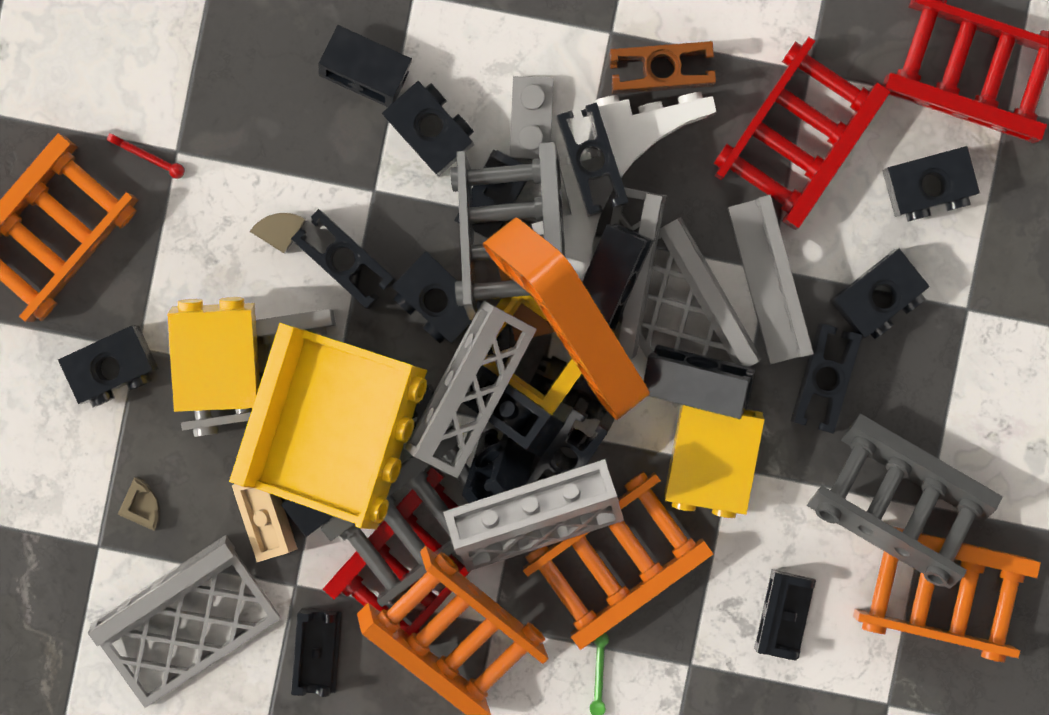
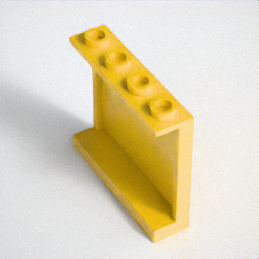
(329, 426)

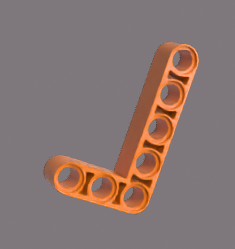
(571, 313)

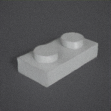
(530, 116)

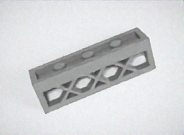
(650, 227)
(770, 280)
(456, 382)

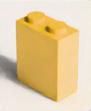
(213, 354)
(713, 461)

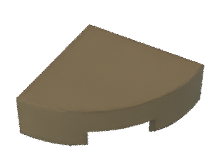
(278, 229)
(141, 505)

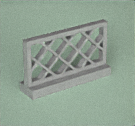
(709, 295)
(534, 515)
(163, 593)

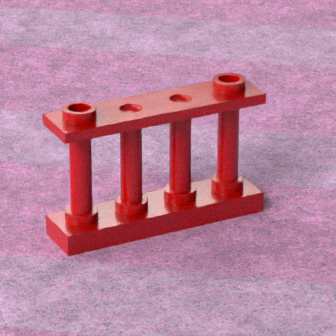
(946, 96)
(818, 169)
(350, 582)

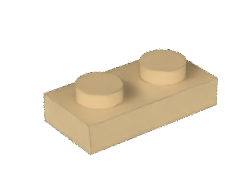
(264, 522)

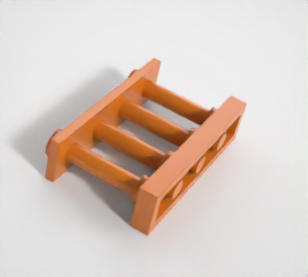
(32, 190)
(974, 560)
(620, 599)
(443, 673)

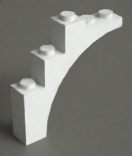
(629, 139)

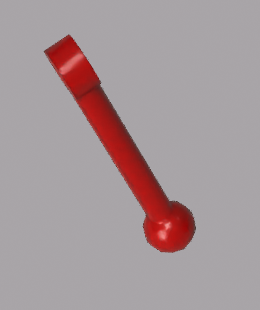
(175, 170)

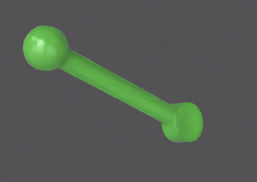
(597, 706)

